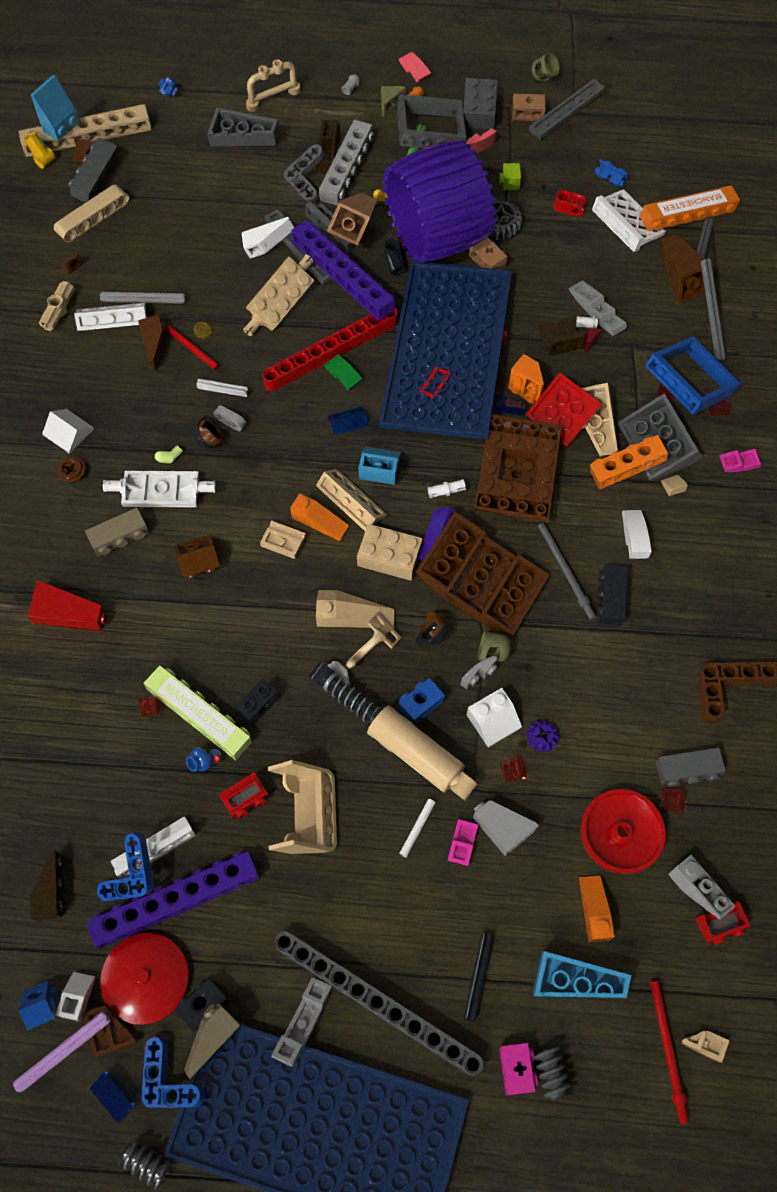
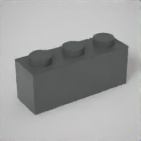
(690, 767)

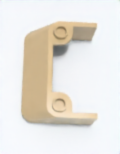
(314, 808)

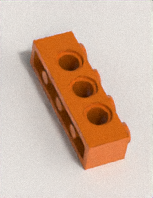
(623, 470)

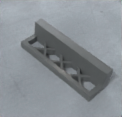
(323, 221)

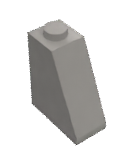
(503, 826)

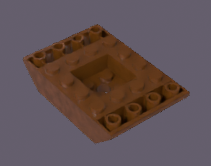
(521, 448)

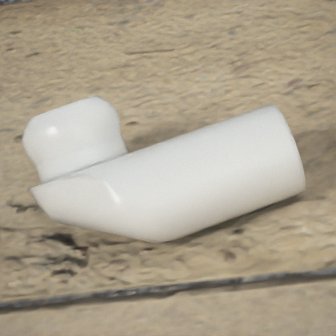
(341, 670)

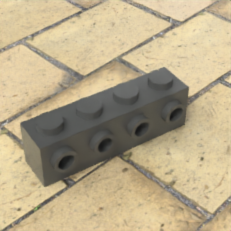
(93, 170)

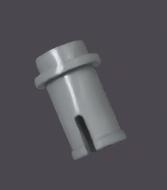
(353, 81)

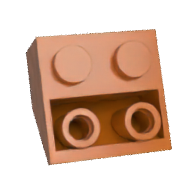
(526, 379)

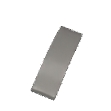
(303, 1022)

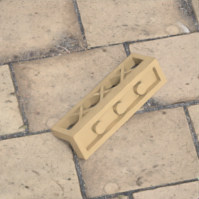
(351, 501)

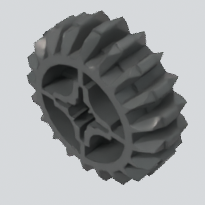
(510, 220)

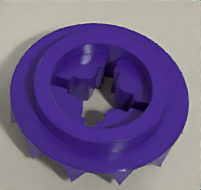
(539, 743)

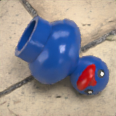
(201, 760)

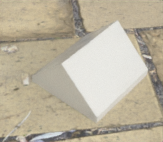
(66, 429)

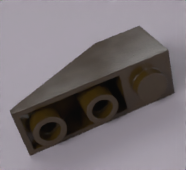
(46, 895)

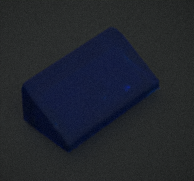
(508, 405)
(347, 420)
(112, 1097)

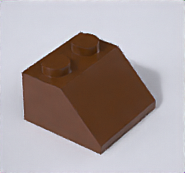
(196, 556)

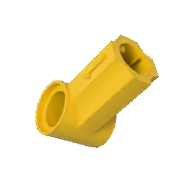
(42, 154)

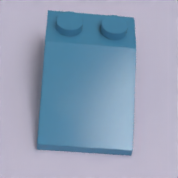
(54, 109)

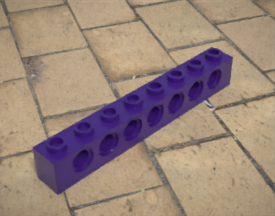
(343, 270)
(99, 924)

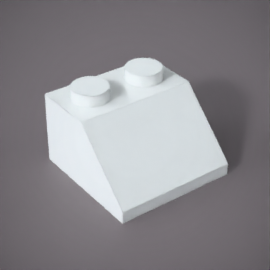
(494, 717)

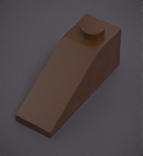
(153, 338)

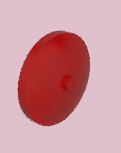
(623, 831)
(144, 979)

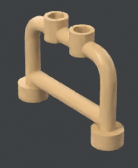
(264, 72)

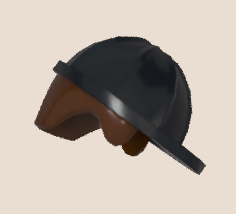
(208, 432)
(433, 631)

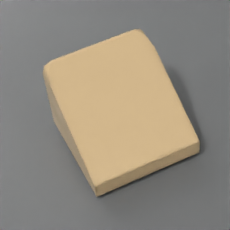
(674, 485)

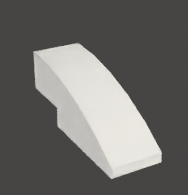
(636, 534)

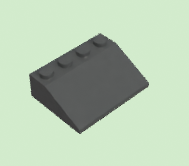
(661, 420)

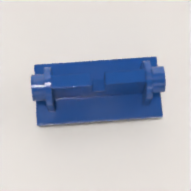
(618, 176)

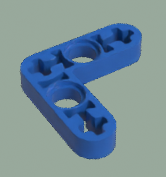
(135, 877)
(162, 1090)

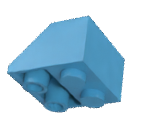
(379, 465)

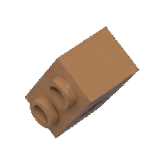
(528, 107)
(488, 255)

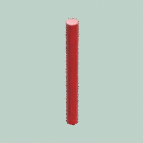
(192, 347)

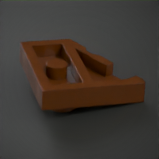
(111, 1037)

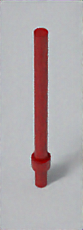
(679, 1098)

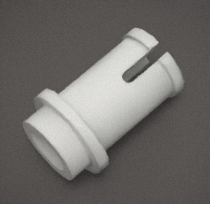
(587, 322)

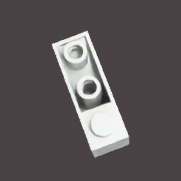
(263, 238)

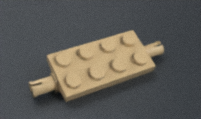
(279, 294)

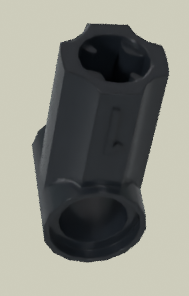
(393, 257)

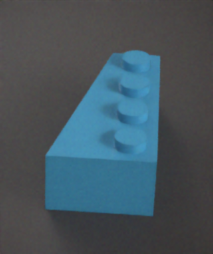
(572, 978)

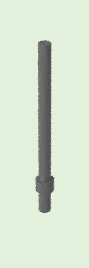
(583, 600)

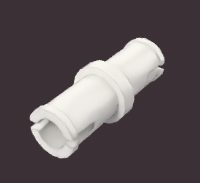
(446, 488)

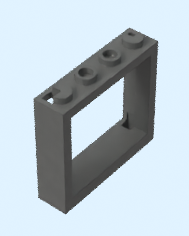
(428, 106)

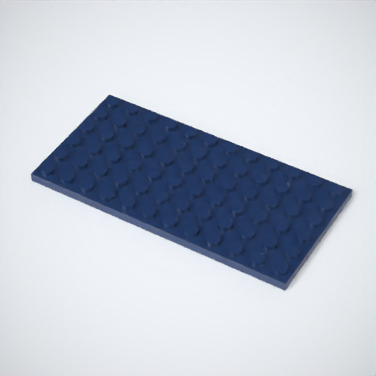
(454, 323)
(315, 1123)

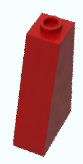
(64, 609)

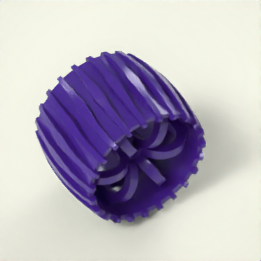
(439, 200)

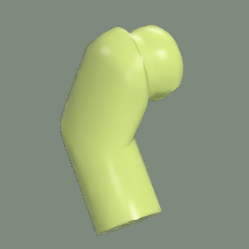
(168, 457)

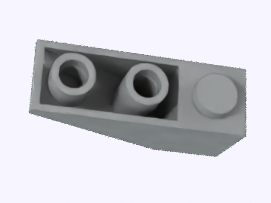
(701, 888)

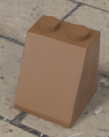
(352, 217)

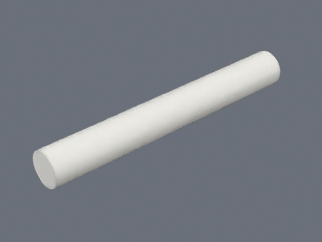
(417, 828)

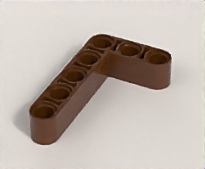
(737, 678)

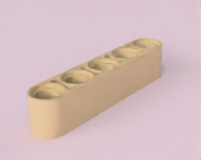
(91, 213)

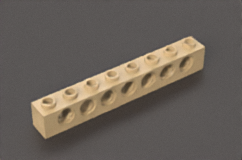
(90, 128)

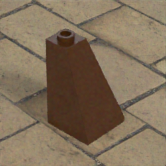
(683, 268)

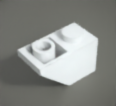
(75, 997)

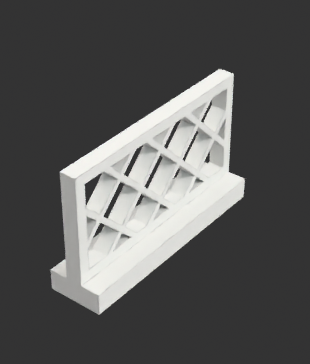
(622, 225)

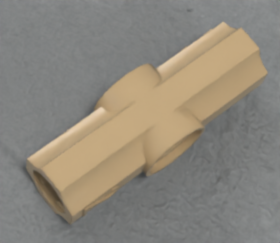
(56, 306)

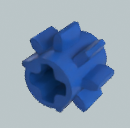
(168, 86)

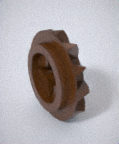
(70, 463)

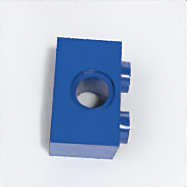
(415, 711)
(38, 1004)

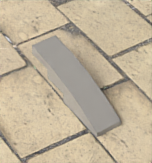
(594, 305)

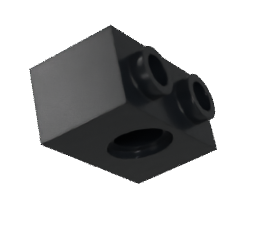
(257, 702)
(187, 1006)

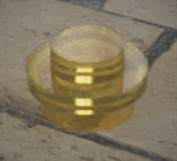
(202, 330)

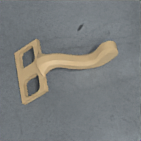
(379, 635)

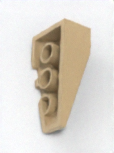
(602, 425)
(345, 610)

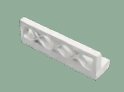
(109, 316)
(157, 845)

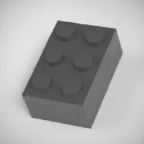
(480, 103)

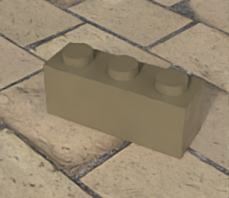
(117, 532)

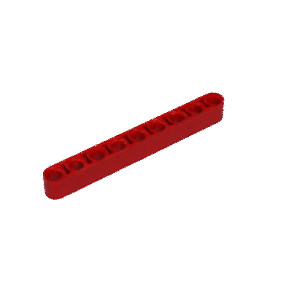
(326, 349)

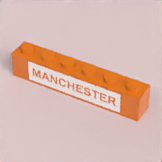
(689, 208)

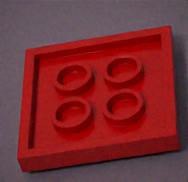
(565, 405)

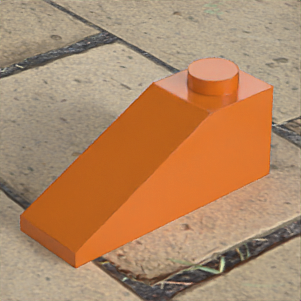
(318, 517)
(596, 910)

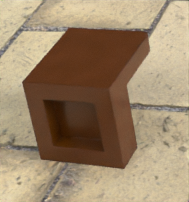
(83, 148)

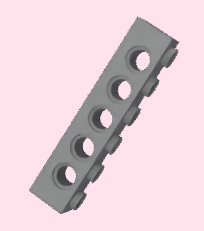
(346, 162)

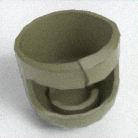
(546, 65)
(494, 645)

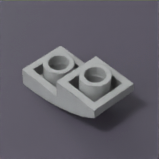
(481, 669)

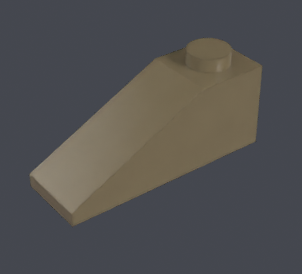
(213, 1031)

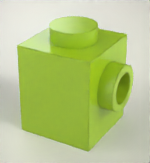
(510, 176)

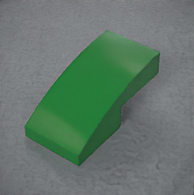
(343, 371)

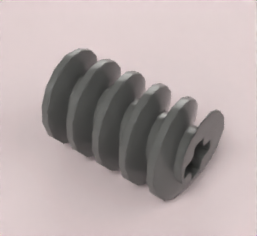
(552, 1074)
(144, 1164)

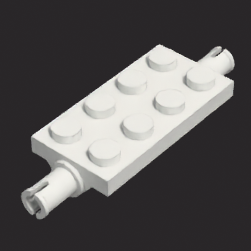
(159, 488)

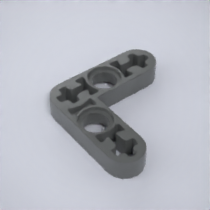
(299, 176)

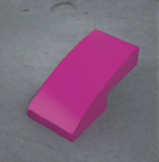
(741, 461)
(462, 842)

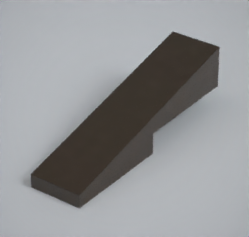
(328, 143)

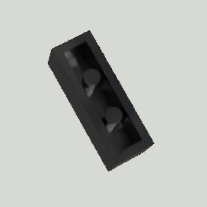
(612, 594)

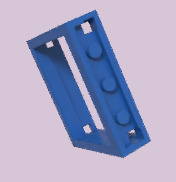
(680, 387)

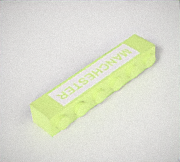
(198, 712)

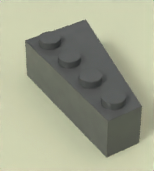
(242, 129)

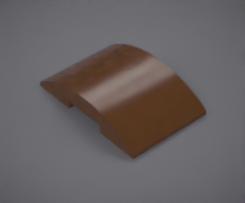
(481, 576)

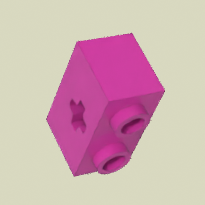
(512, 1081)

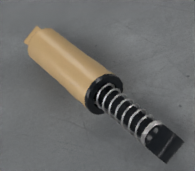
(399, 735)

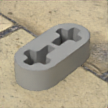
(229, 418)

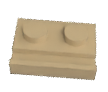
(283, 539)

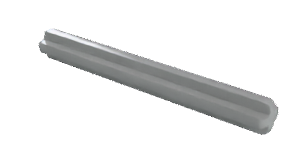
(131, 297)

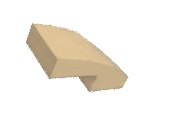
(708, 1045)

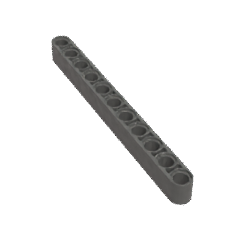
(388, 1003)

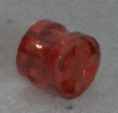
(148, 706)

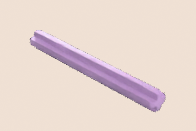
(61, 1052)

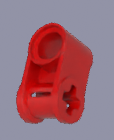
(567, 202)

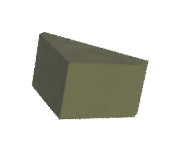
(390, 98)

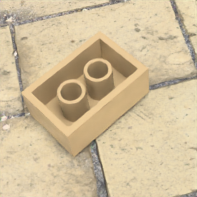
(389, 552)

